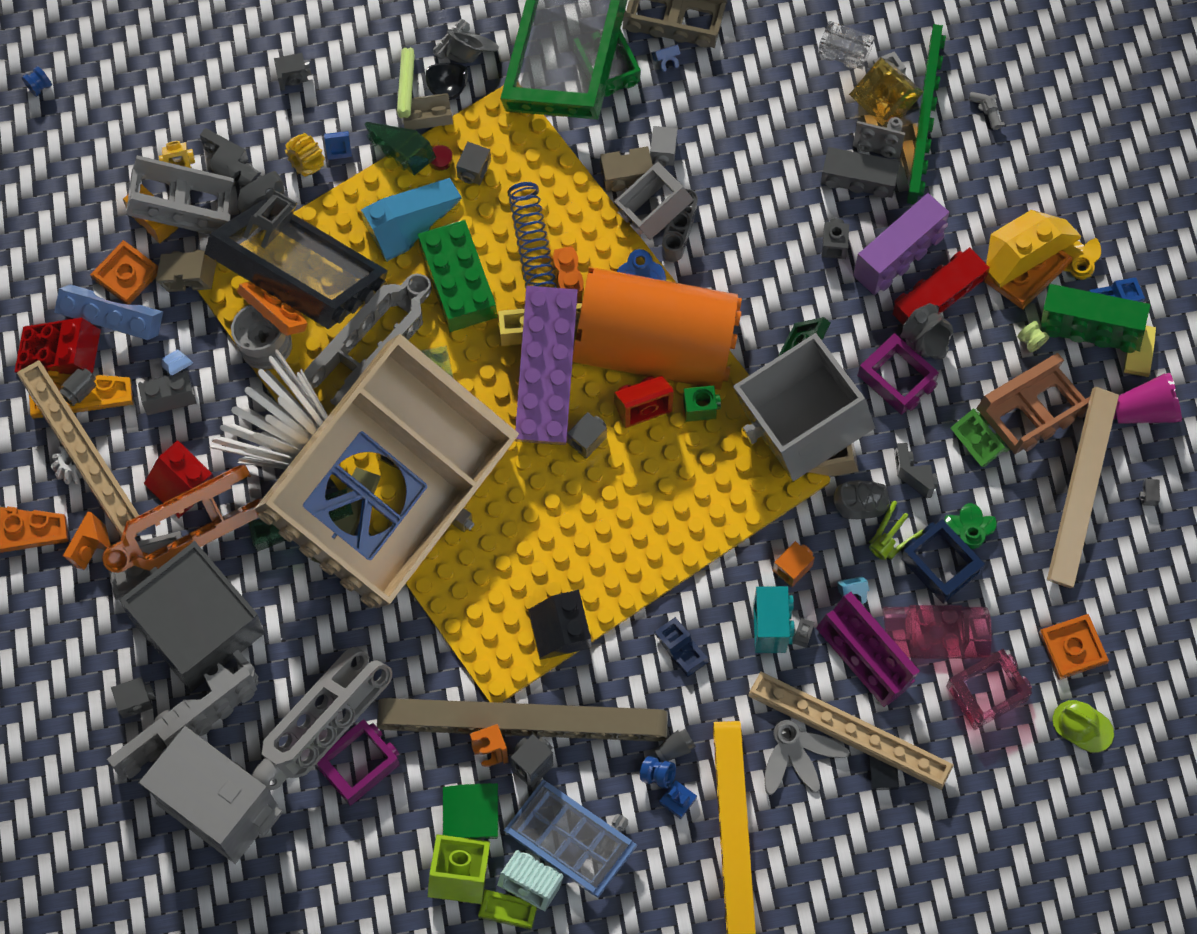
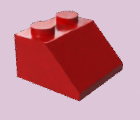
(644, 400)
(175, 474)

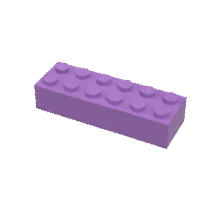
(546, 365)

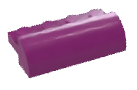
(868, 650)

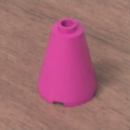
(1150, 403)

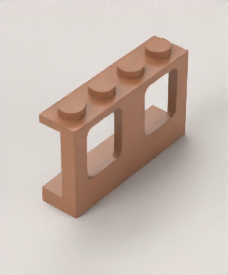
(1023, 393)

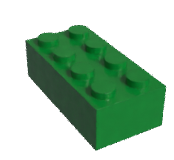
(457, 275)
(1094, 318)

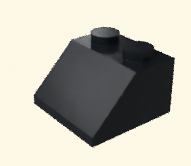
(560, 625)

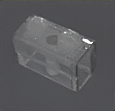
(845, 45)

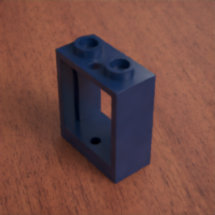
(924, 573)

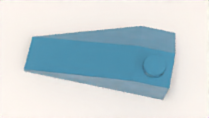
(401, 217)

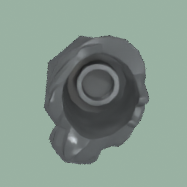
(928, 332)

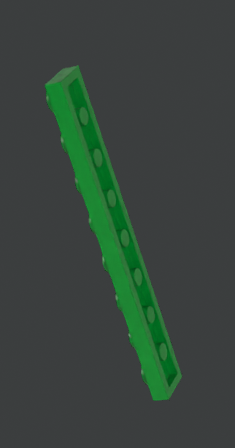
(925, 122)

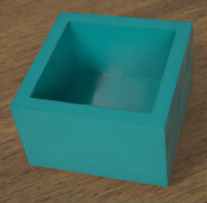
(771, 619)

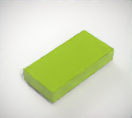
(507, 910)

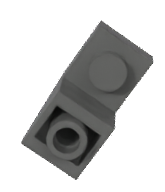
(917, 477)

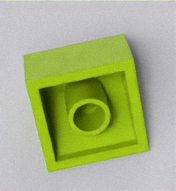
(458, 869)

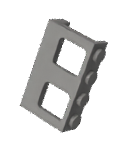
(176, 209)

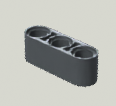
(679, 235)

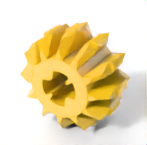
(304, 154)

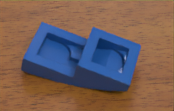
(1124, 289)

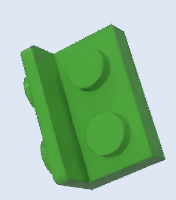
(979, 437)

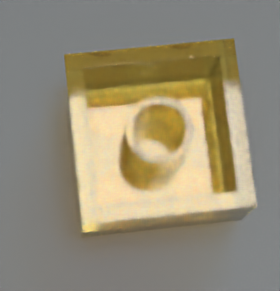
(885, 92)

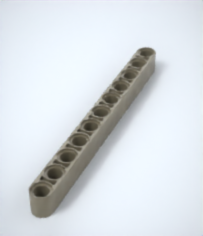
(523, 719)

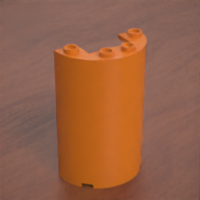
(656, 328)

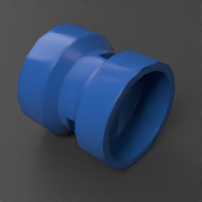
(657, 772)

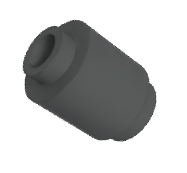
(78, 386)

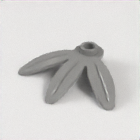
(800, 760)

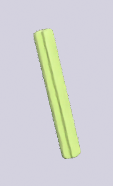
(405, 82)

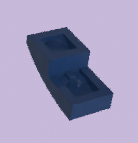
(681, 647)

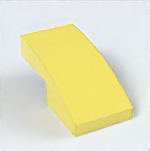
(1140, 361)

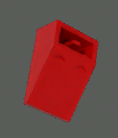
(59, 346)

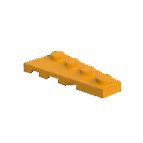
(108, 393)

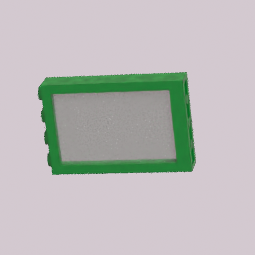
(563, 57)

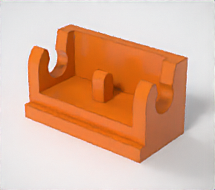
(490, 741)

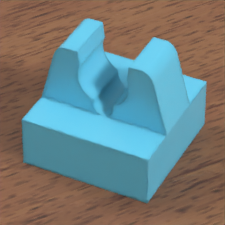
(856, 585)

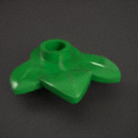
(972, 522)

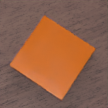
(125, 273)
(1073, 646)

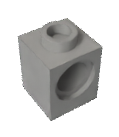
(663, 145)

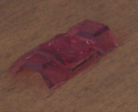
(940, 631)

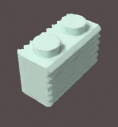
(530, 880)

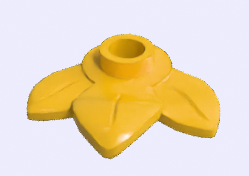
(1085, 256)

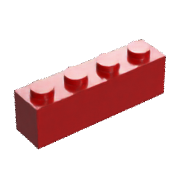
(944, 286)

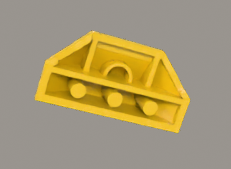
(1026, 244)

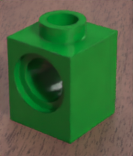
(693, 411)

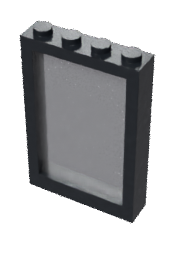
(299, 266)

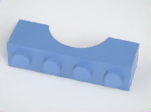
(124, 318)

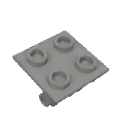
(879, 139)

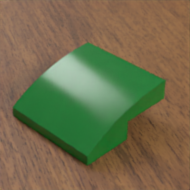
(471, 811)

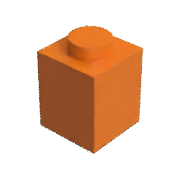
(794, 563)

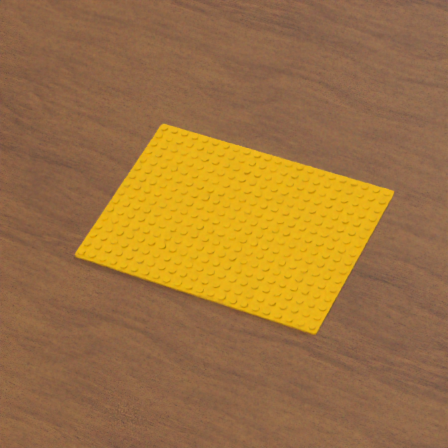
(545, 519)

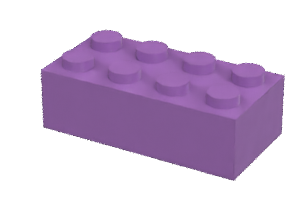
(901, 244)

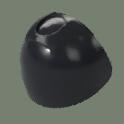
(447, 78)

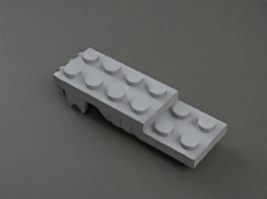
(197, 715)

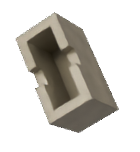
(624, 170)
(184, 270)

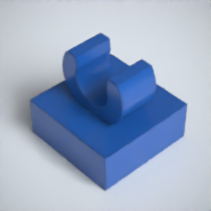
(666, 54)
(338, 145)
(678, 799)

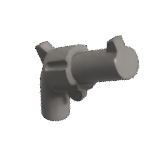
(989, 107)

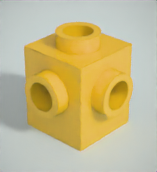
(176, 149)

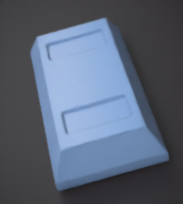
(175, 362)

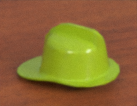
(1083, 726)

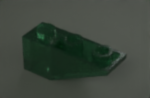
(404, 145)

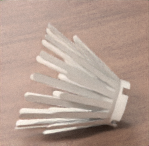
(287, 428)

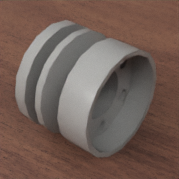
(258, 338)

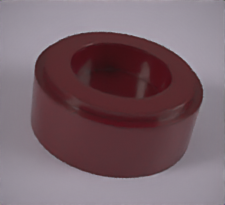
(444, 158)

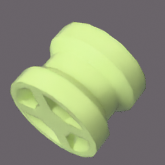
(1033, 336)

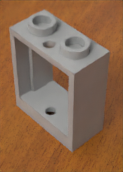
(642, 190)

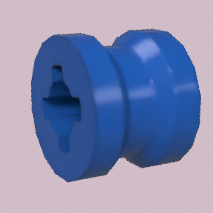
(36, 81)

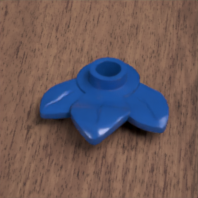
(648, 269)

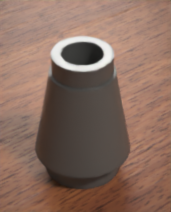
(675, 746)

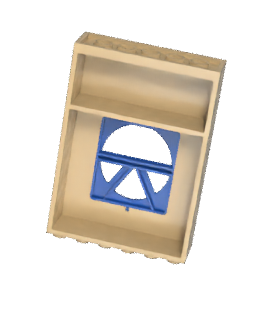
(434, 436)

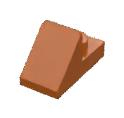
(89, 536)

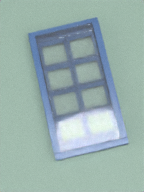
(570, 838)

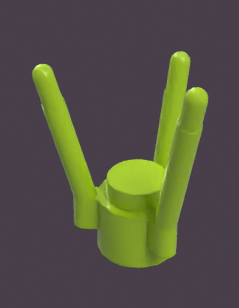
(883, 545)

